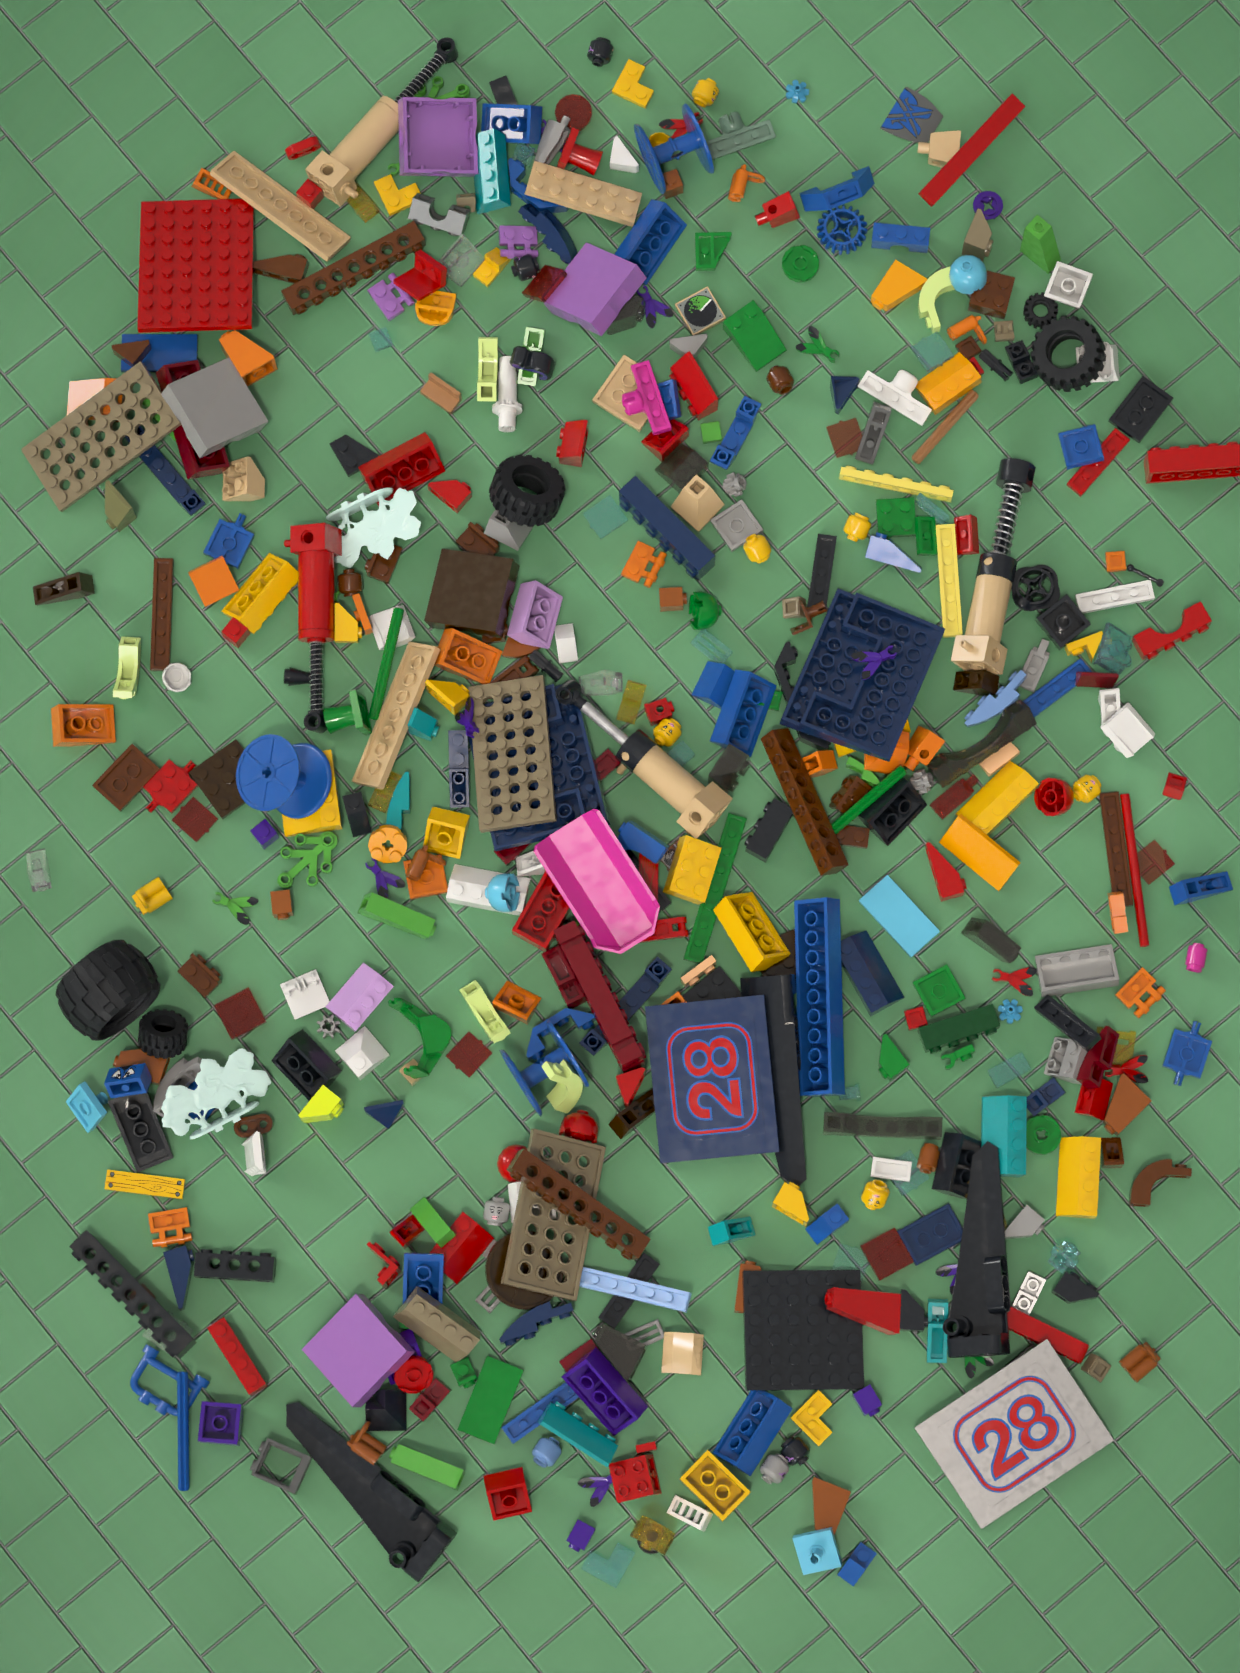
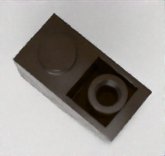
(976, 682)

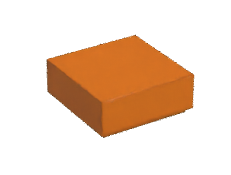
(1115, 561)

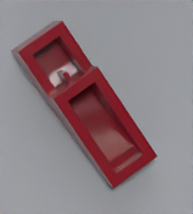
(563, 977)
(1098, 1059)

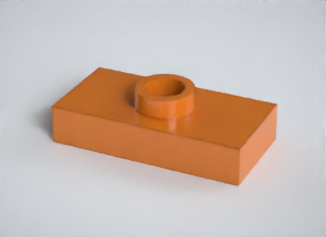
(360, 614)

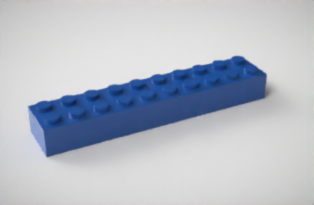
(819, 996)

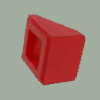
(1174, 786)

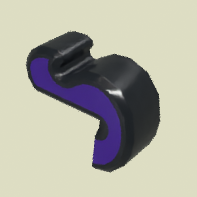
(533, 362)

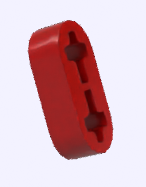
(303, 148)

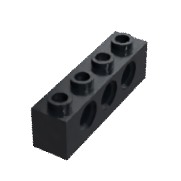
(203, 1269)

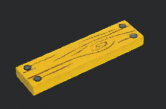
(145, 1184)

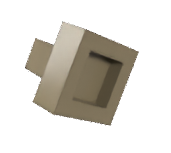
(466, 199)
(1003, 331)

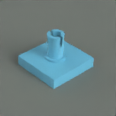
(87, 1106)
(817, 1551)

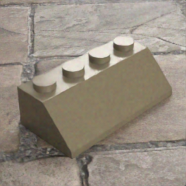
(438, 1325)

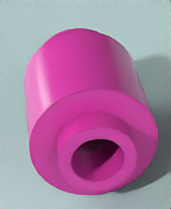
(1196, 957)

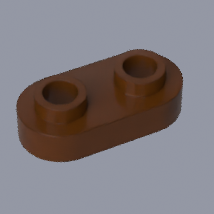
(253, 1123)

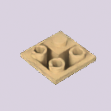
(243, 481)
(697, 503)

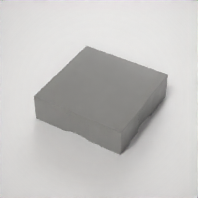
(214, 407)

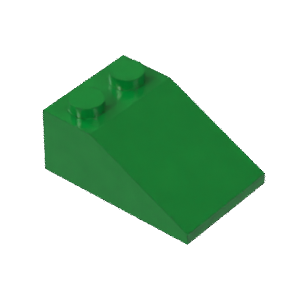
(754, 336)

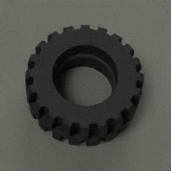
(1055, 334)
(522, 506)

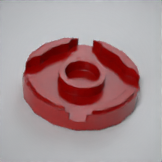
(414, 1375)

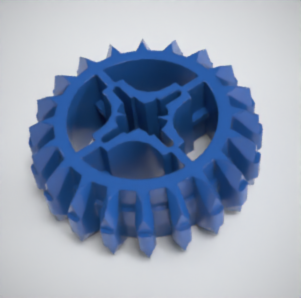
(835, 216)

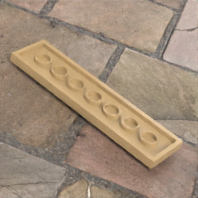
(280, 206)
(395, 714)

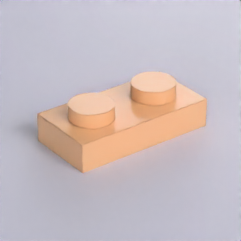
(692, 976)

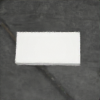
(891, 1169)

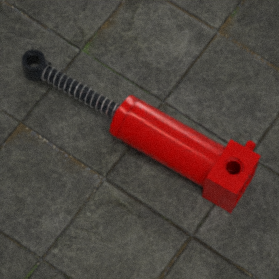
(316, 549)

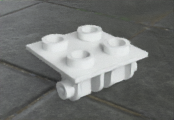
(305, 994)

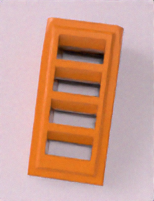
(210, 191)

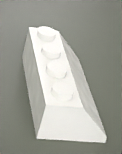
(469, 884)

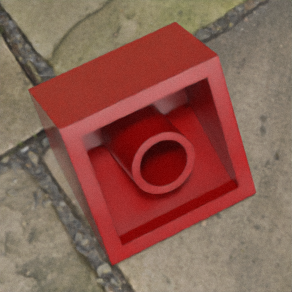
(573, 443)
(507, 1493)

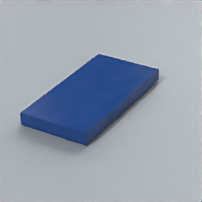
(165, 349)

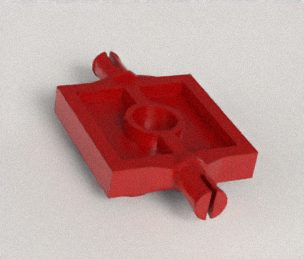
(170, 786)

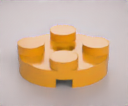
(396, 838)

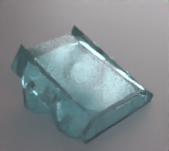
(1114, 650)

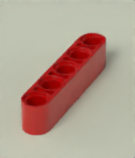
(1039, 1331)

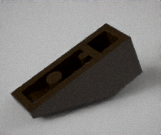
(64, 589)
(633, 1115)

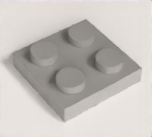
(736, 525)

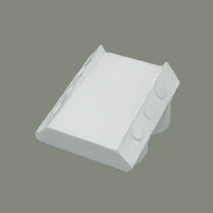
(1111, 366)
(380, 625)
(1127, 730)
(255, 1154)

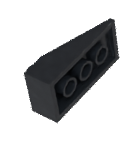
(140, 1130)

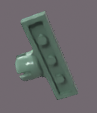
(737, 136)

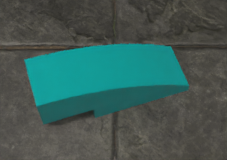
(399, 802)
(936, 1337)

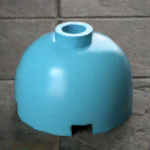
(968, 274)
(502, 892)

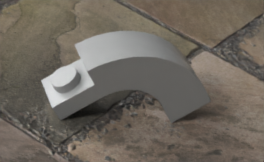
(181, 1073)

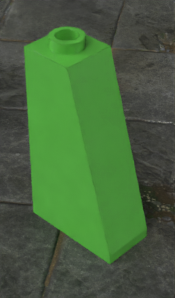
(1040, 244)
(396, 915)
(427, 1466)

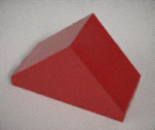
(407, 1231)

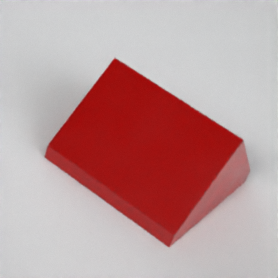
(665, 443)
(629, 1083)

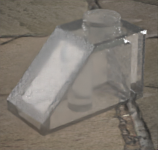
(601, 683)
(38, 870)

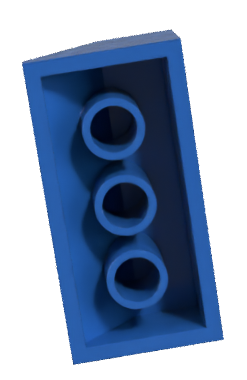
(651, 237)
(740, 715)
(752, 1431)

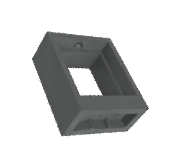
(299, 1474)

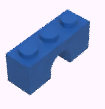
(909, 236)

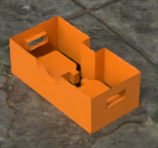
(1117, 912)

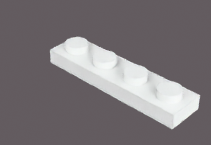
(1115, 596)

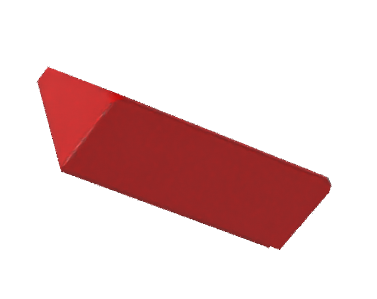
(966, 535)

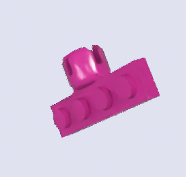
(646, 399)

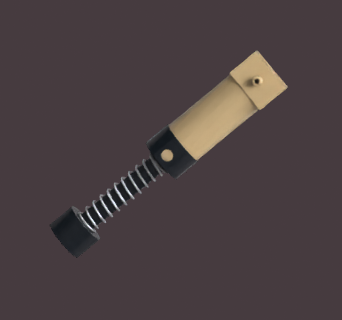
(994, 578)

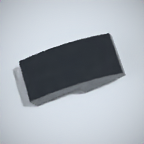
(502, 91)
(1020, 361)

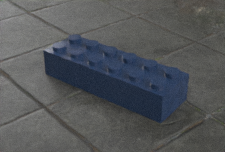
(666, 528)

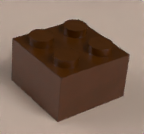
(994, 296)

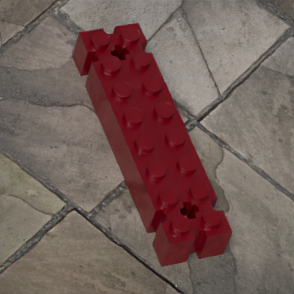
(598, 995)

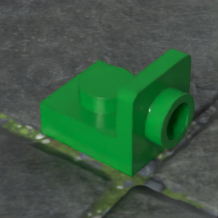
(464, 1373)

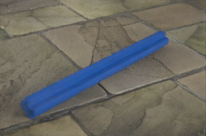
(183, 1430)

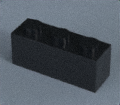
(768, 830)

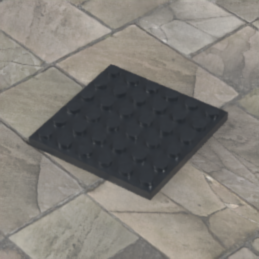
(792, 1335)

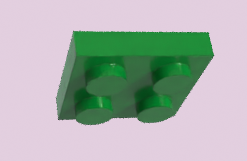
(896, 517)
(938, 990)

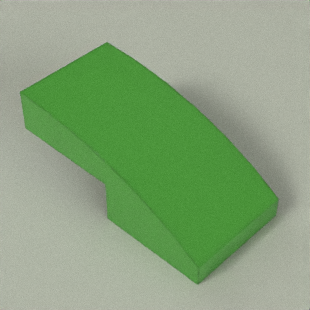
(867, 776)

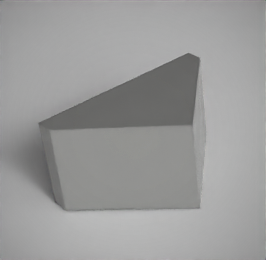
(690, 343)

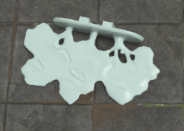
(377, 527)
(215, 1089)

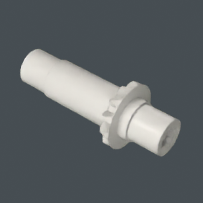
(507, 406)

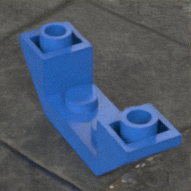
(517, 173)
(839, 194)
(737, 433)
(580, 1019)

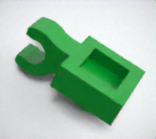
(961, 1054)

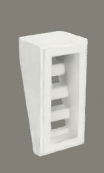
(705, 1519)

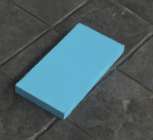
(899, 916)

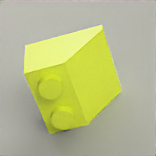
(322, 1107)

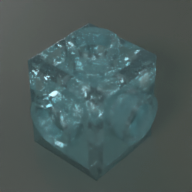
(1064, 1257)

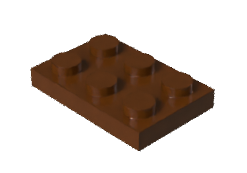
(125, 777)

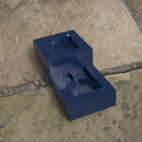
(1044, 1096)

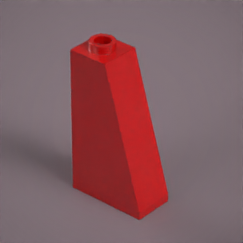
(869, 1308)

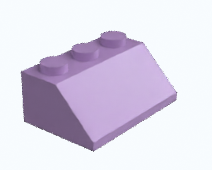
(535, 615)
(359, 997)

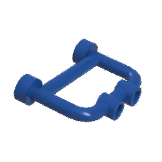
(147, 1397)

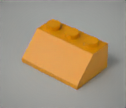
(948, 383)

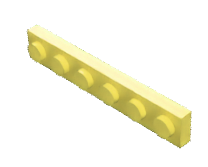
(902, 485)
(949, 580)

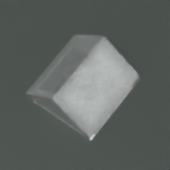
(461, 260)

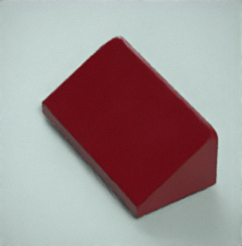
(1096, 679)

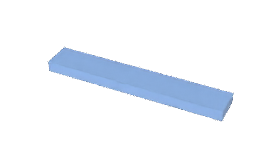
(635, 1289)

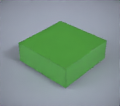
(711, 432)

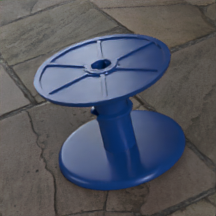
(660, 154)
(283, 776)
(535, 1074)

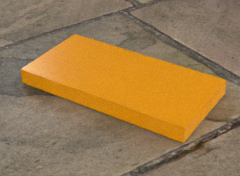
(979, 852)

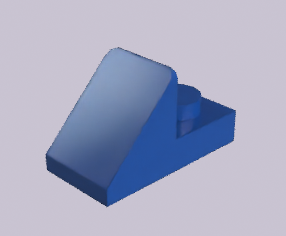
(856, 1564)

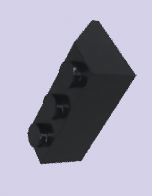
(893, 811)
(306, 1064)
(955, 1164)

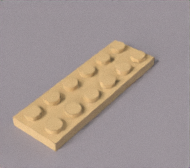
(583, 193)

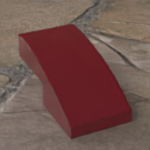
(430, 1399)

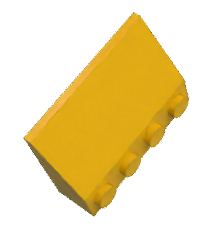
(325, 818)

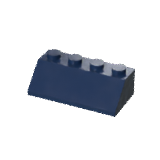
(869, 973)

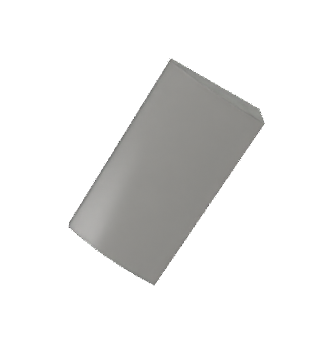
(1077, 970)

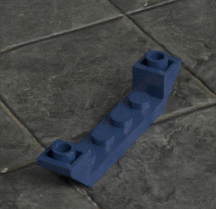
(170, 479)
(631, 1002)

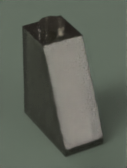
(991, 939)

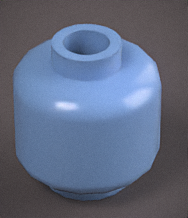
(546, 1452)

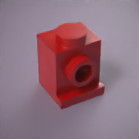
(655, 717)

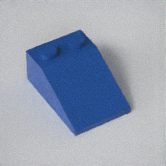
(518, 122)
(425, 1272)

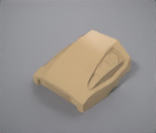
(682, 1353)

